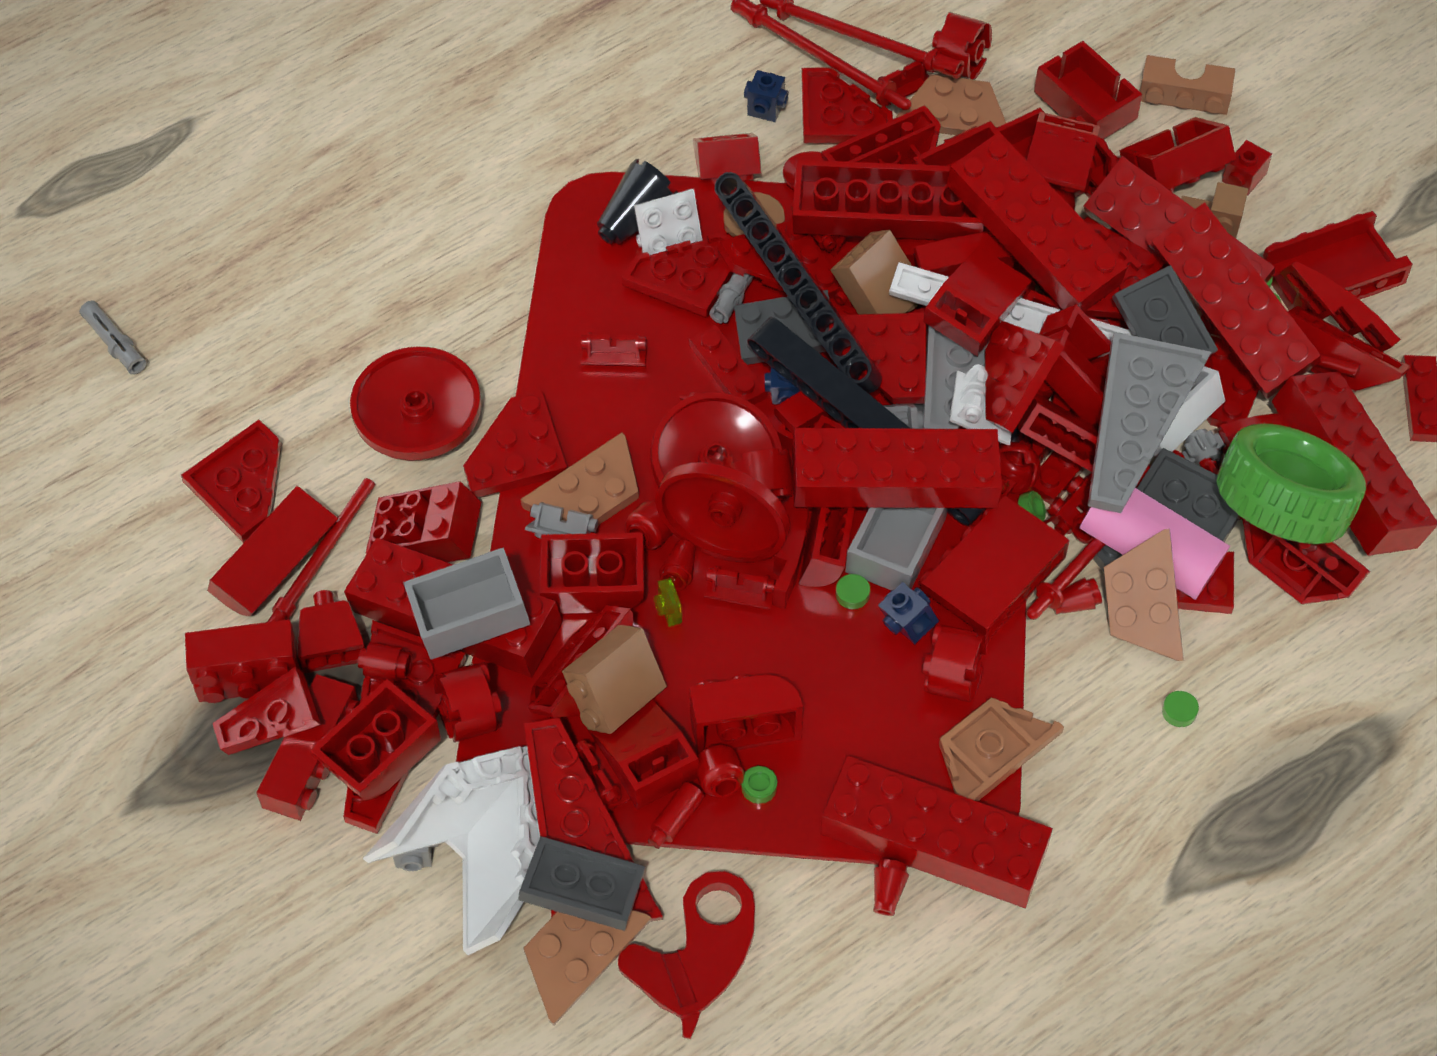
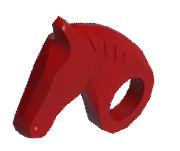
(711, 960)

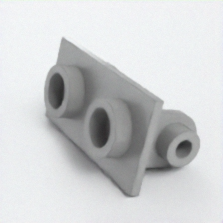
(549, 521)

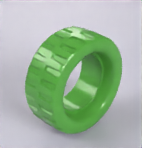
(1291, 483)

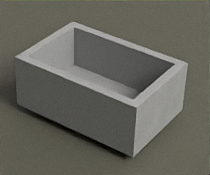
(894, 544)
(466, 603)

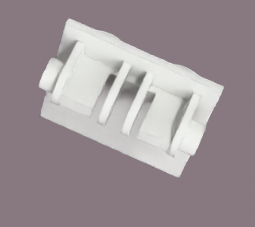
(667, 222)
(969, 402)

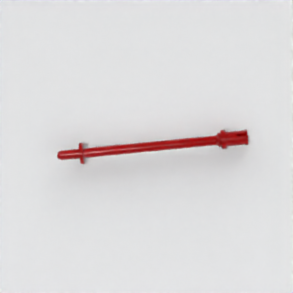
(758, 16)
(932, 60)
(1051, 594)

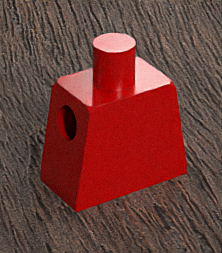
(328, 634)

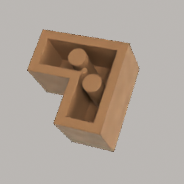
(1226, 205)

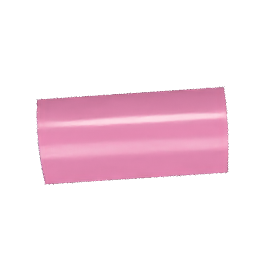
(1194, 549)

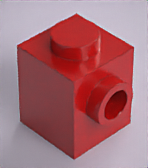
(1249, 167)

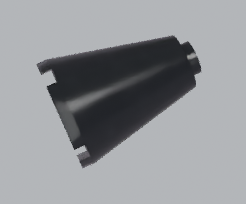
(637, 186)

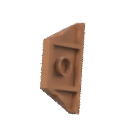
(958, 103)
(594, 485)
(1144, 597)
(993, 746)
(572, 955)

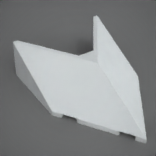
(488, 819)

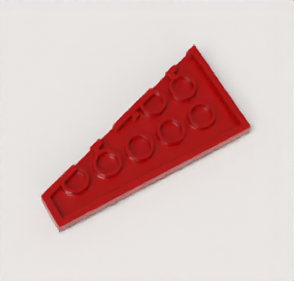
(420, 688)
(569, 803)

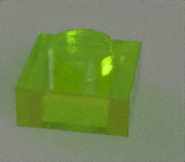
(668, 602)

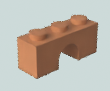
(1166, 87)

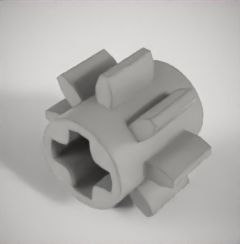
(1203, 445)

